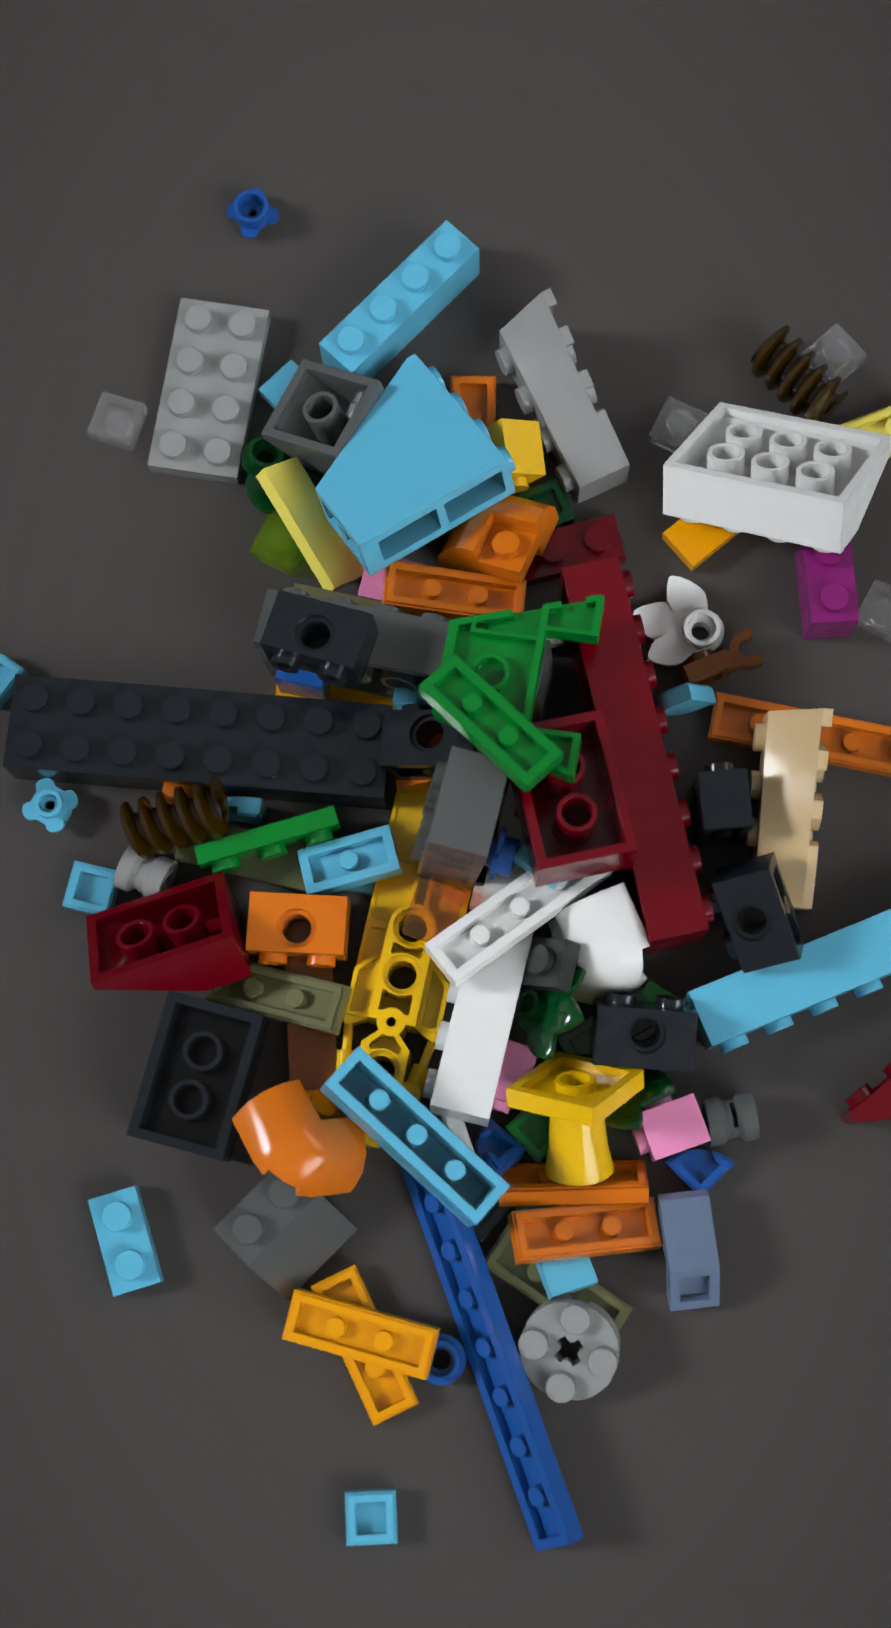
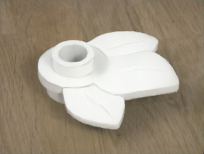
(672, 623)

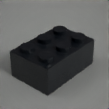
(198, 1076)

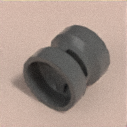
(720, 1119)

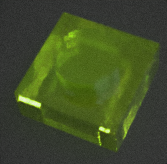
(276, 546)

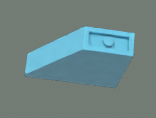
(412, 470)

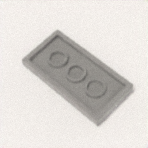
(209, 391)

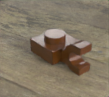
(711, 667)

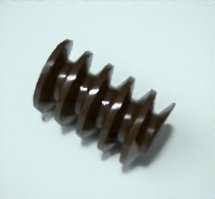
(796, 377)
(176, 822)

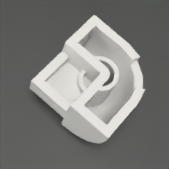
(609, 942)

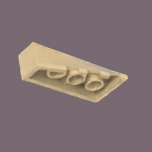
(787, 795)

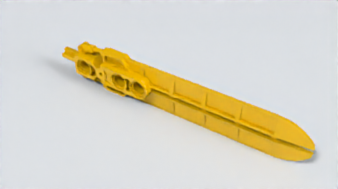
(382, 952)

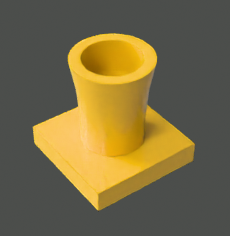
(577, 1102)

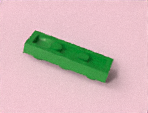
(491, 723)
(268, 840)

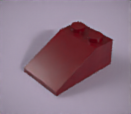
(170, 940)

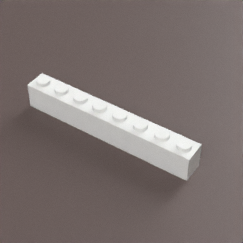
(481, 1015)

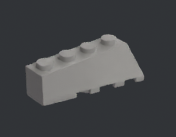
(561, 400)

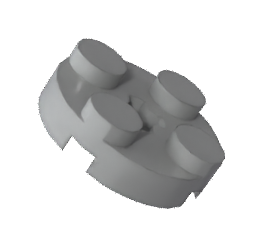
(559, 1375)

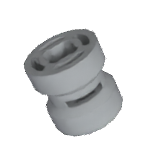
(145, 875)

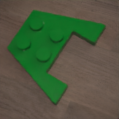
(509, 656)

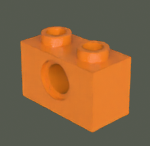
(274, 912)

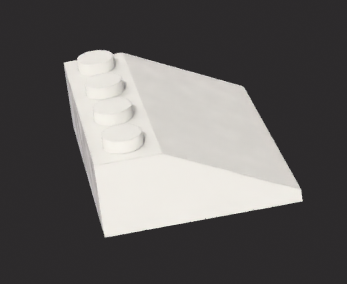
(775, 476)

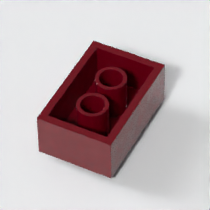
(581, 824)

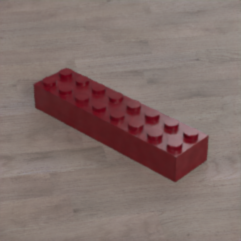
(621, 684)

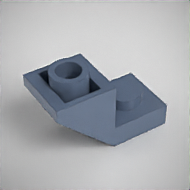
(689, 1250)

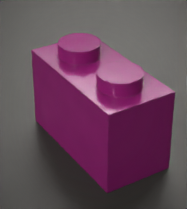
(826, 592)

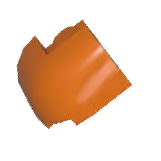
(500, 539)
(302, 1140)

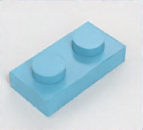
(350, 861)
(125, 1240)

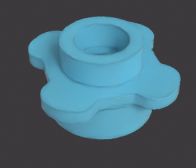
(57, 817)

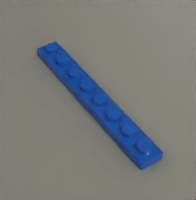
(498, 1372)

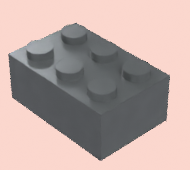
(459, 818)

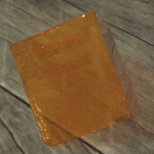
(432, 909)

